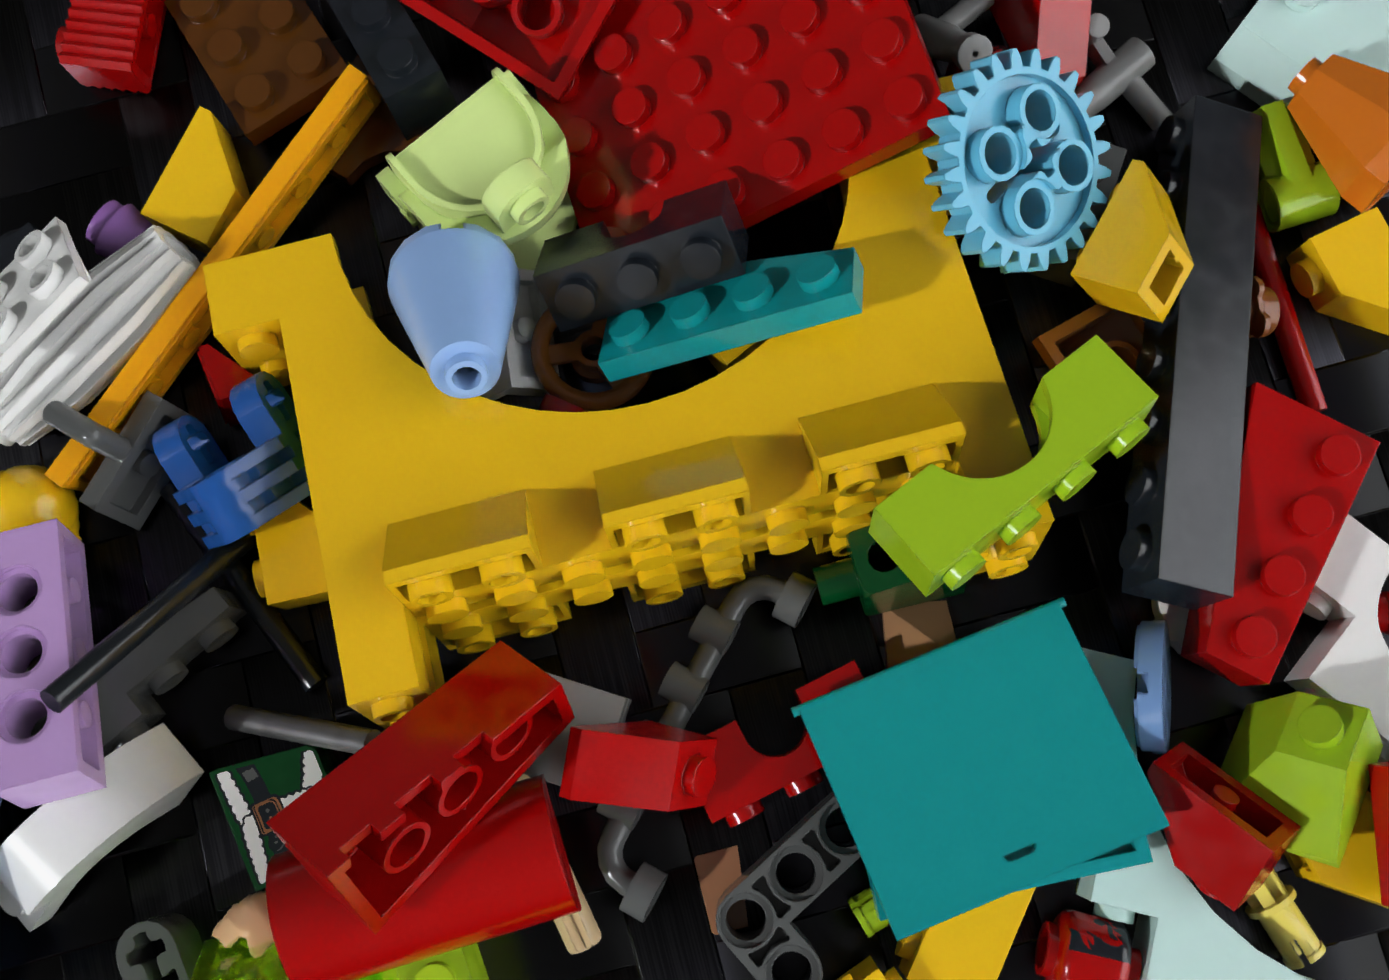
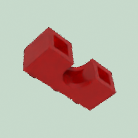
(748, 776)

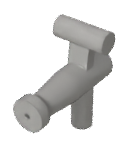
(948, 40)
(1121, 74)

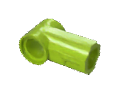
(1290, 183)

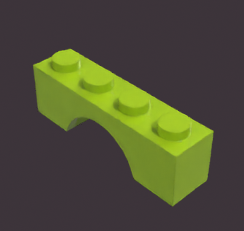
(946, 520)

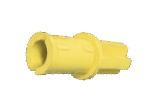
(1284, 922)

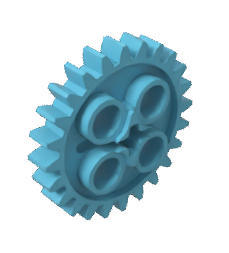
(1017, 161)

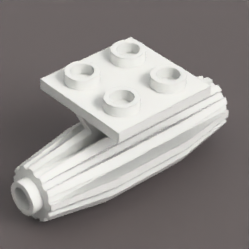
(74, 327)

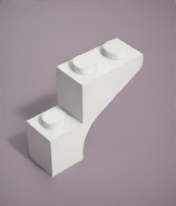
(1349, 653)

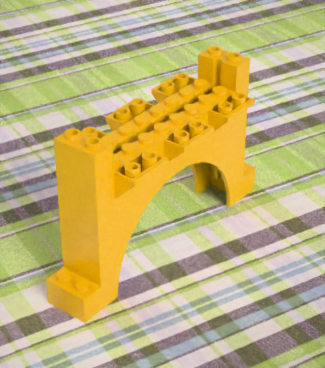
(502, 513)

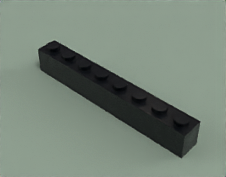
(1196, 361)

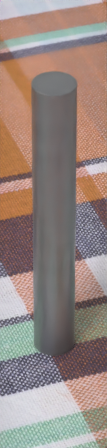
(298, 728)

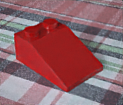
(530, 37)

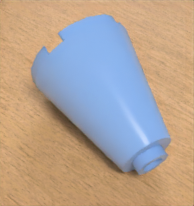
(456, 304)

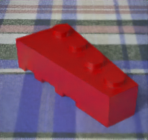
(1292, 503)
(423, 783)

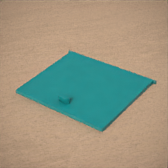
(973, 761)

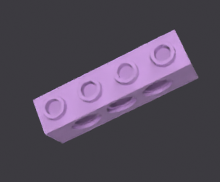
(68, 750)

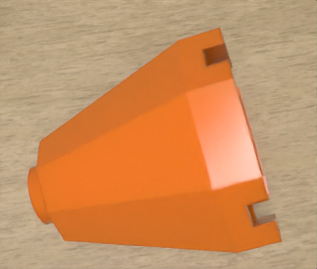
(1346, 122)

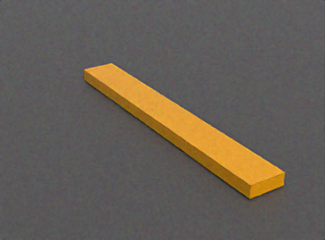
(253, 229)

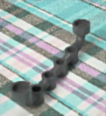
(684, 690)

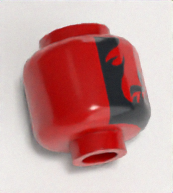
(1086, 949)

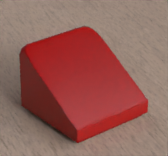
(222, 376)

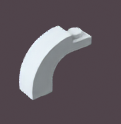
(73, 834)

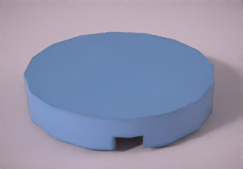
(1153, 699)

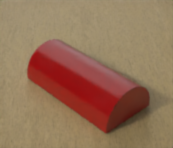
(493, 883)

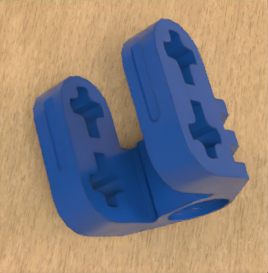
(250, 490)

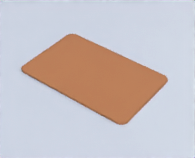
(715, 874)

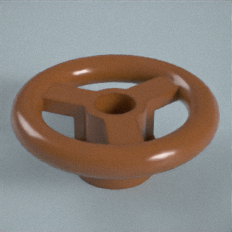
(546, 356)

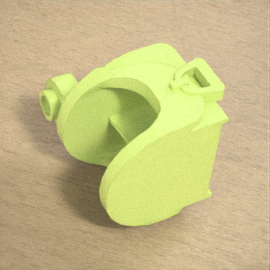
(491, 166)

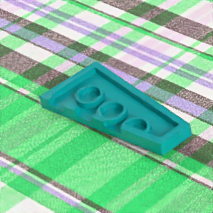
(764, 303)

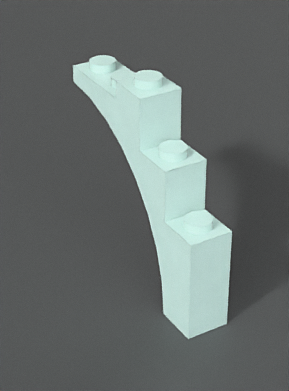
(1174, 923)

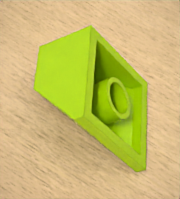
(1309, 764)

